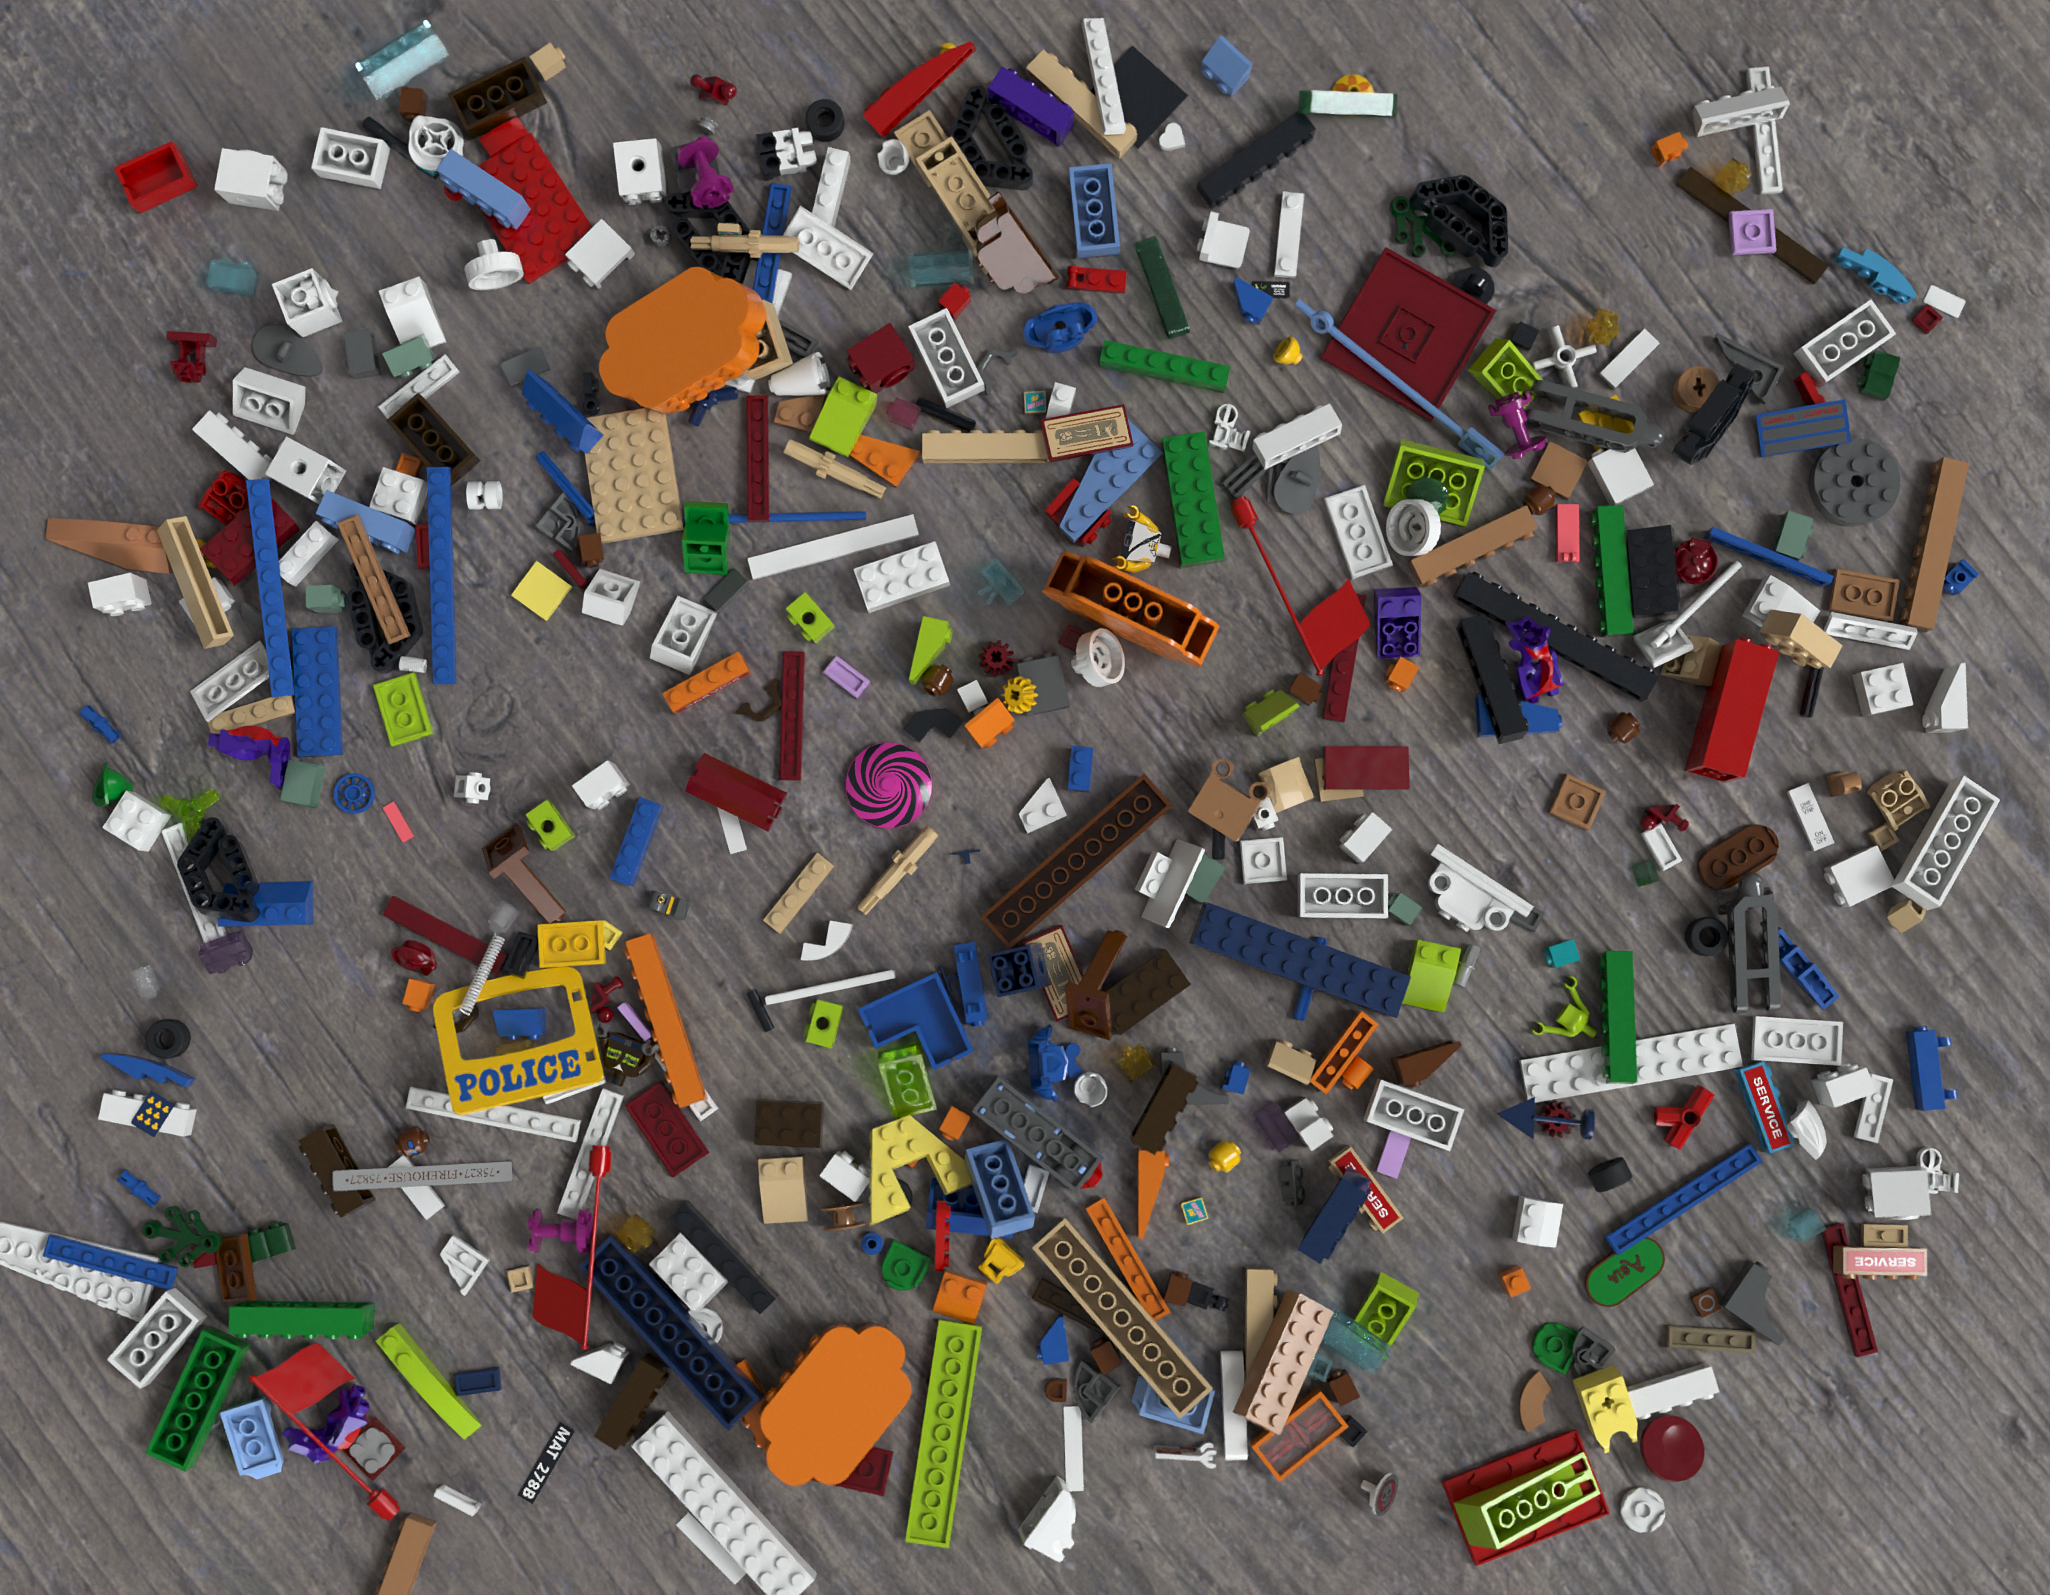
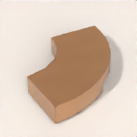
(1532, 1401)

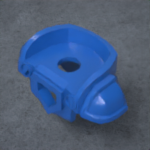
(1078, 320)
(1050, 1063)

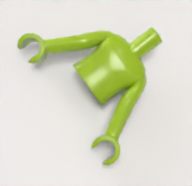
(1570, 1017)

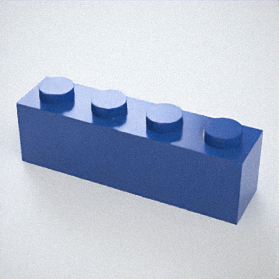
(636, 842)

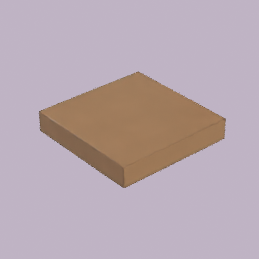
(1559, 469)
(1577, 801)

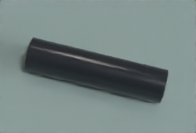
(760, 1010)

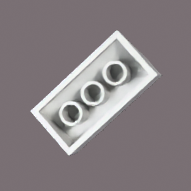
(1740, 110)

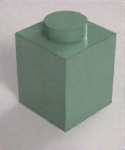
(1403, 908)

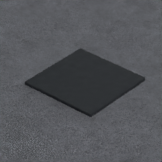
(1144, 94)

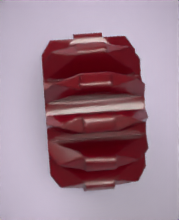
(989, 659)
(1555, 1110)

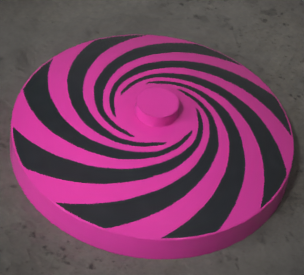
(888, 785)

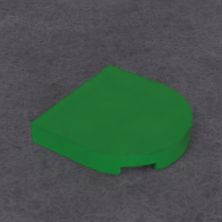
(904, 1266)
(1553, 1346)

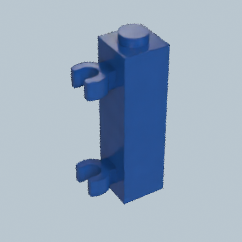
(971, 983)
(1926, 1069)

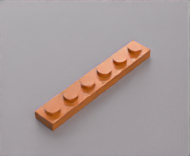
(1127, 1259)

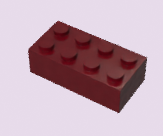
(233, 546)

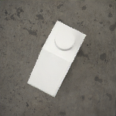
(1061, 400)

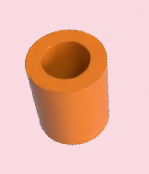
(1356, 1073)

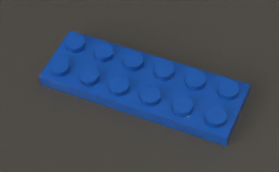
(317, 692)

